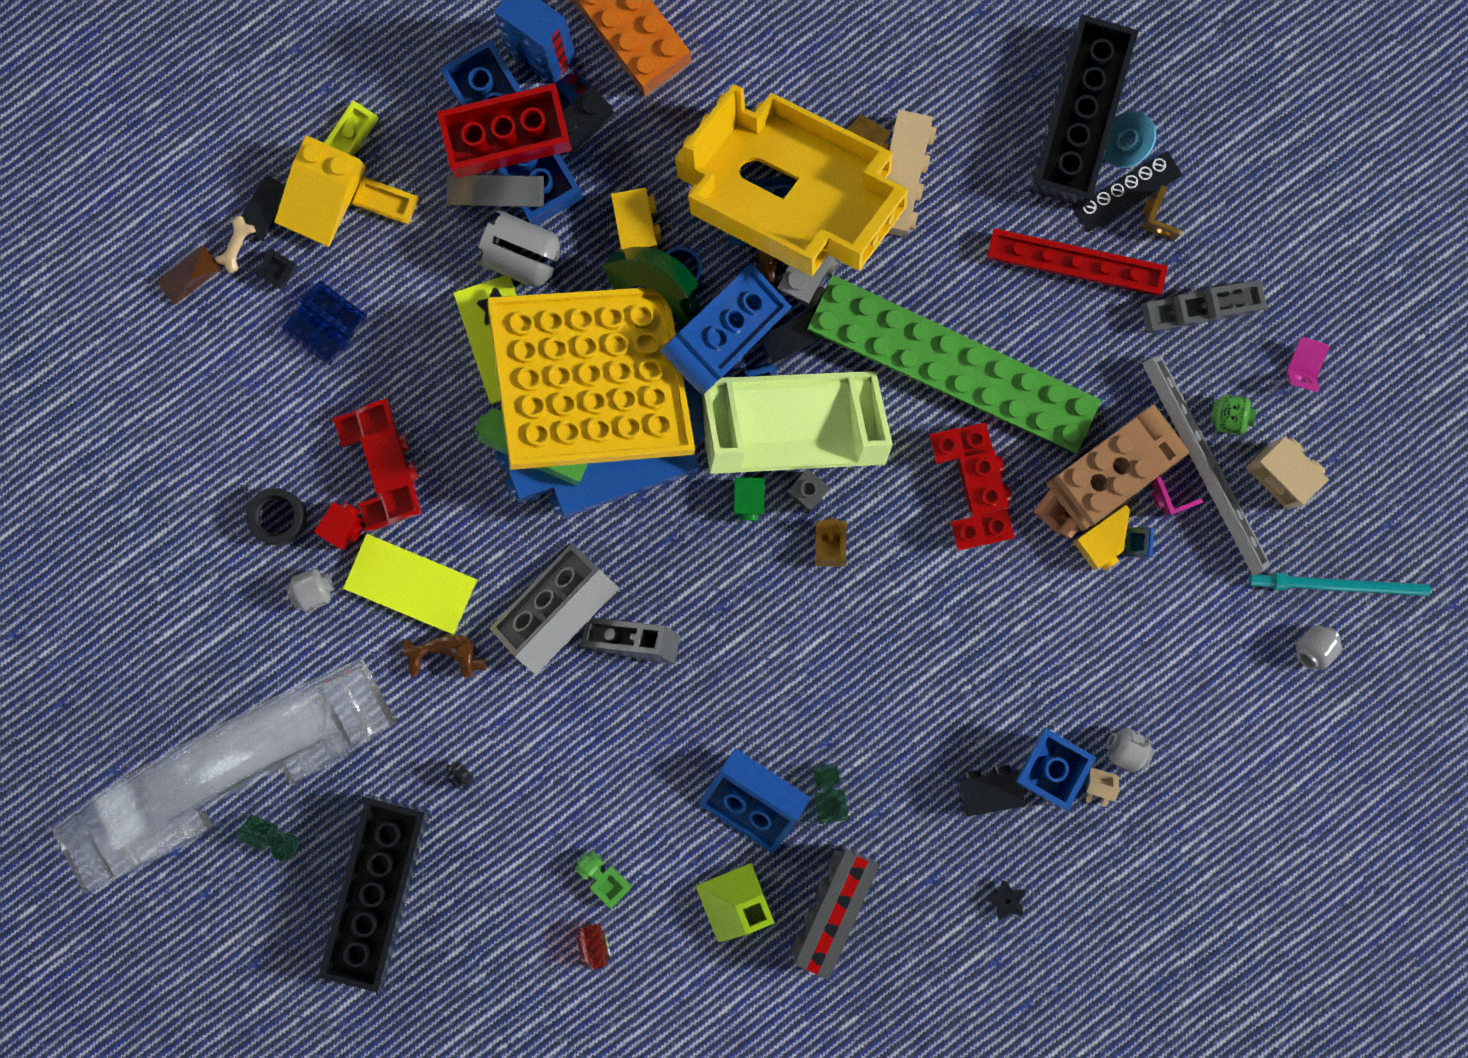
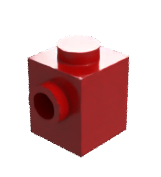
(340, 525)

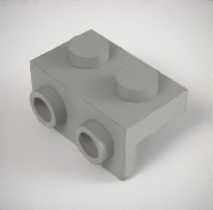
(804, 287)

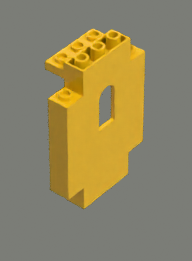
(841, 189)

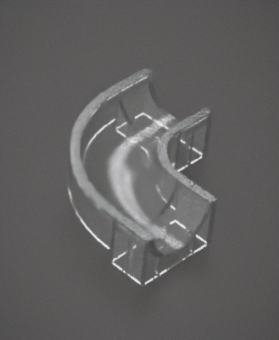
(167, 798)

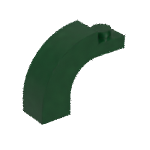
(659, 272)

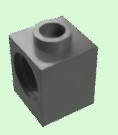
(808, 490)

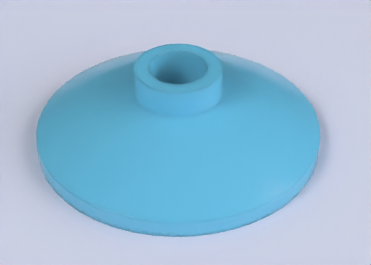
(1126, 128)

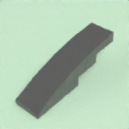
(496, 190)
(1204, 306)

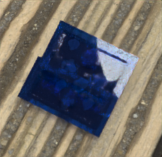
(324, 322)

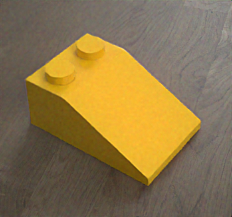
(319, 190)

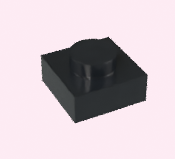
(276, 269)

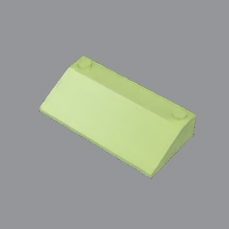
(795, 422)

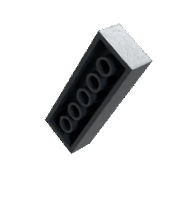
(1083, 111)
(374, 893)

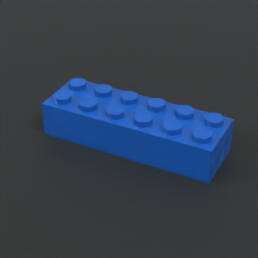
(483, 76)

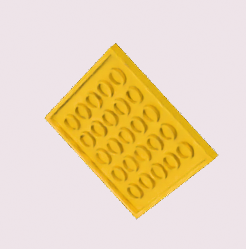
(588, 378)

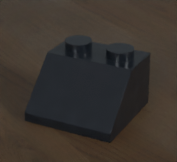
(583, 110)

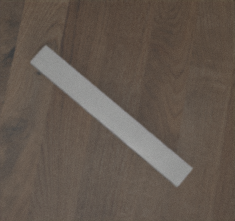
(1206, 465)

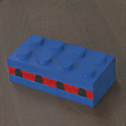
(536, 36)

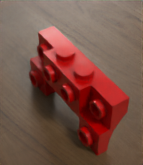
(387, 463)
(981, 482)

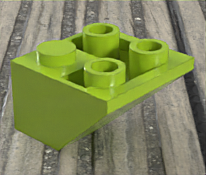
(735, 903)

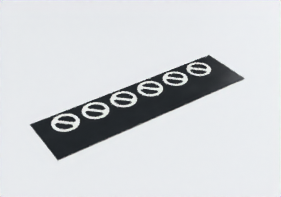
(1128, 191)

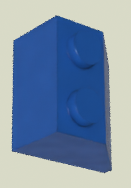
(1055, 769)

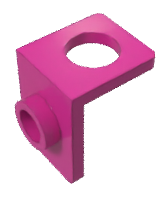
(1307, 363)
(1163, 500)

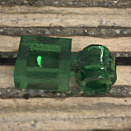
(830, 803)
(262, 833)

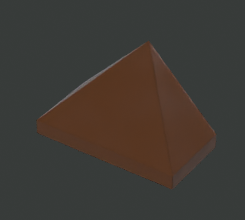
(189, 275)

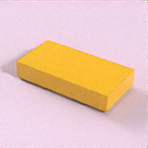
(385, 200)

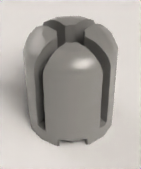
(514, 264)

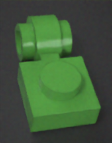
(609, 885)

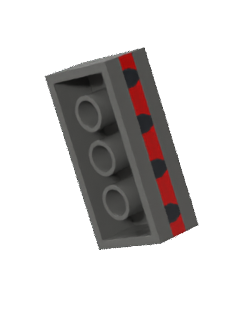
(835, 912)

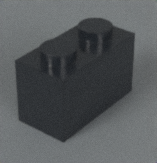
(990, 791)

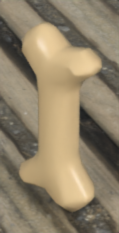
(240, 231)

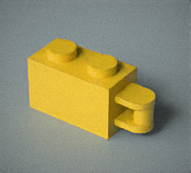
(634, 219)

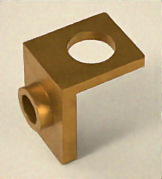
(1151, 209)

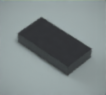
(264, 206)

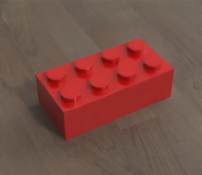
(504, 131)

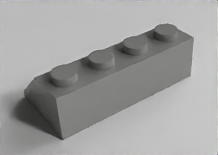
(553, 608)

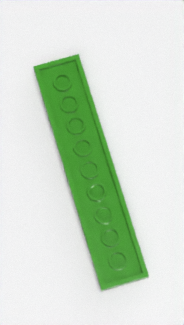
(954, 364)

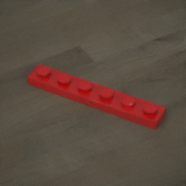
(1077, 262)

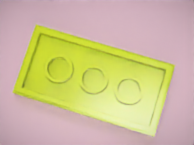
(479, 333)
(410, 584)

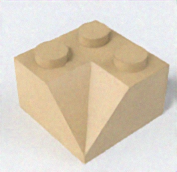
(1288, 472)

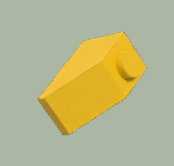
(1105, 540)

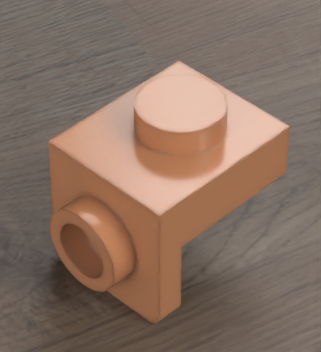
(1056, 516)

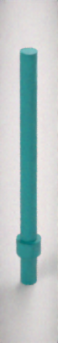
(1282, 582)

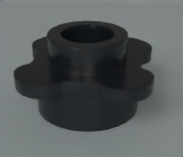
(458, 775)

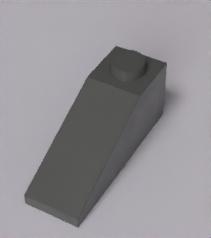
(631, 639)

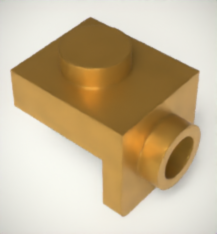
(830, 543)

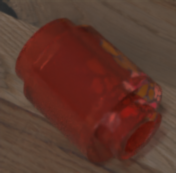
(593, 946)

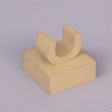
(1102, 785)

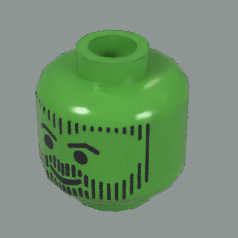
(1233, 414)

